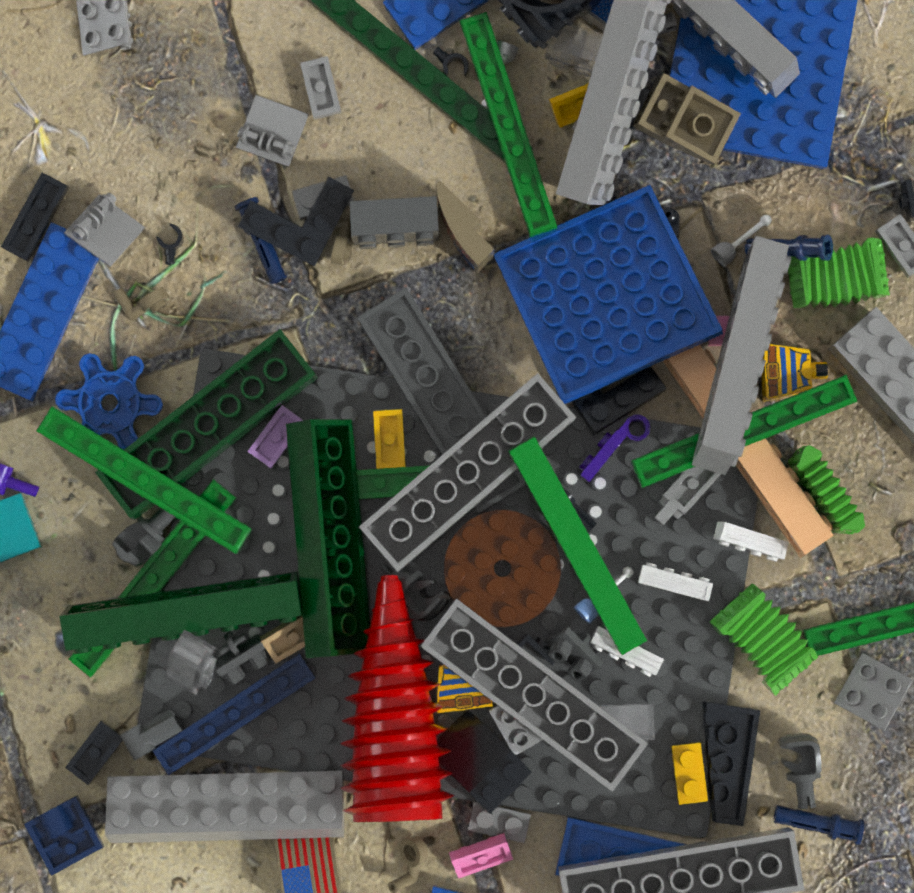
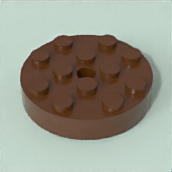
(509, 538)

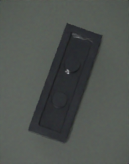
(35, 217)

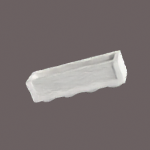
(746, 539)
(676, 583)
(637, 657)

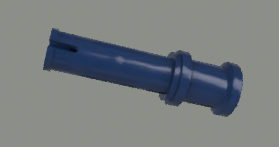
(804, 247)
(265, 250)
(833, 826)

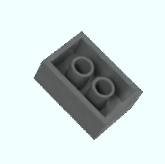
(394, 222)

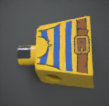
(789, 372)
(457, 693)

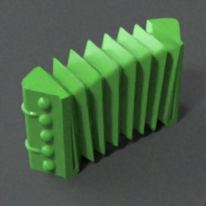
(845, 277)
(826, 491)
(766, 638)

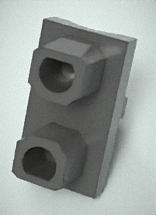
(575, 650)
(238, 651)

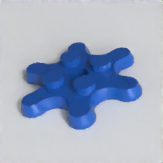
(122, 385)

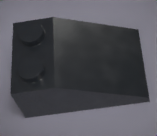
(481, 761)

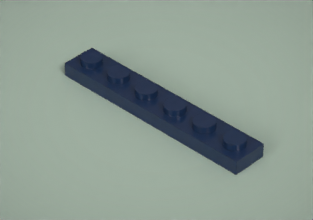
(234, 714)

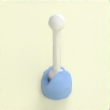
(586, 608)

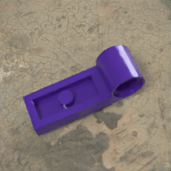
(609, 444)

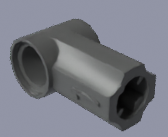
(145, 737)

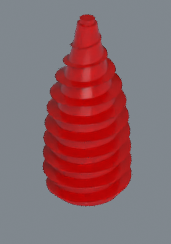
(394, 721)

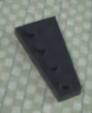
(730, 755)

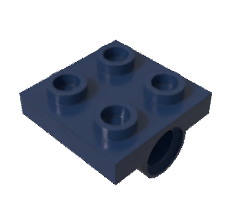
(64, 835)

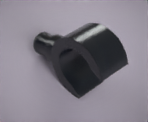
(446, 59)
(170, 250)

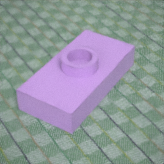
(273, 439)

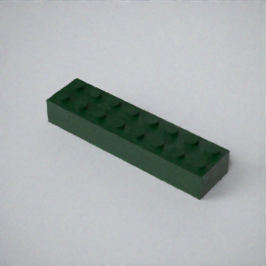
(217, 417)
(328, 536)
(188, 609)

